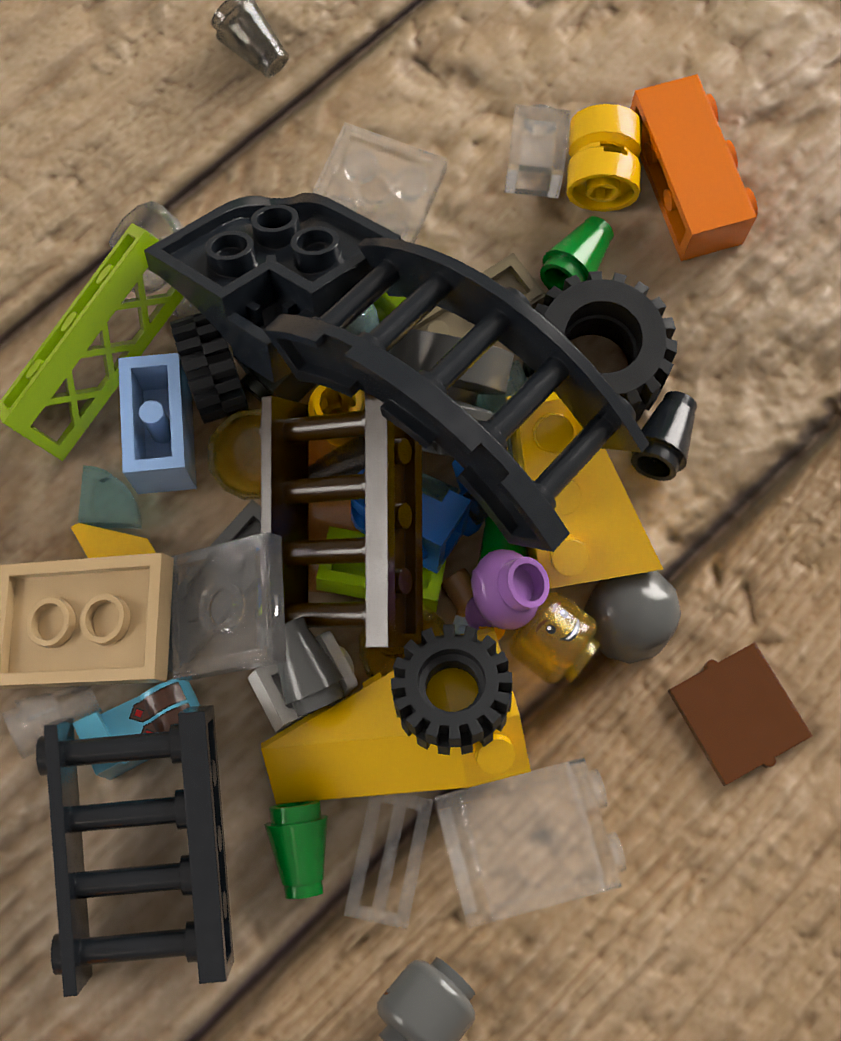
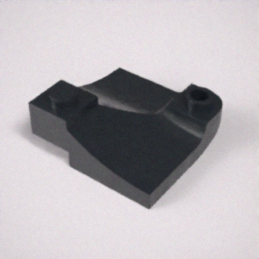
(265, 261)

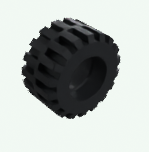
(625, 318)

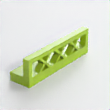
(72, 341)

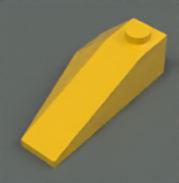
(365, 751)

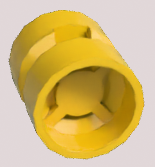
(604, 158)

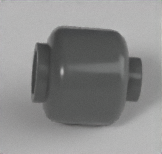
(426, 1004)

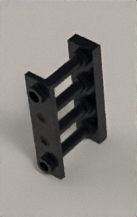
(198, 874)

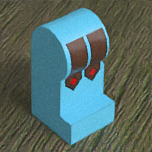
(147, 713)

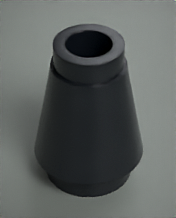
(668, 437)

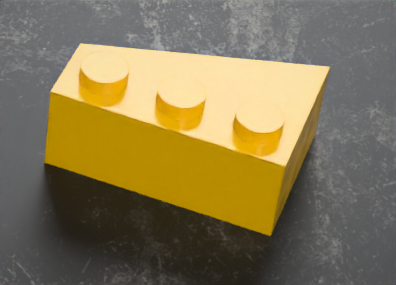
(594, 507)

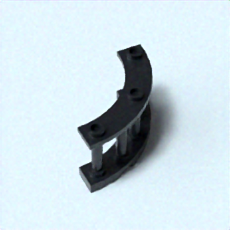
(419, 401)

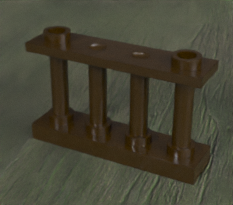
(392, 518)

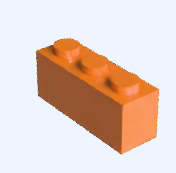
(693, 168)

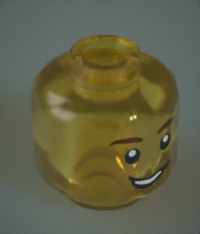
(556, 640)

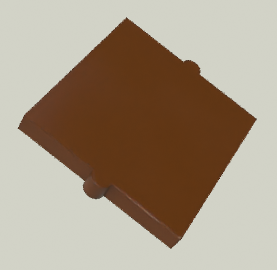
(739, 714)

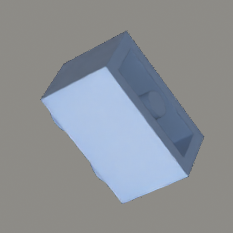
(156, 424)

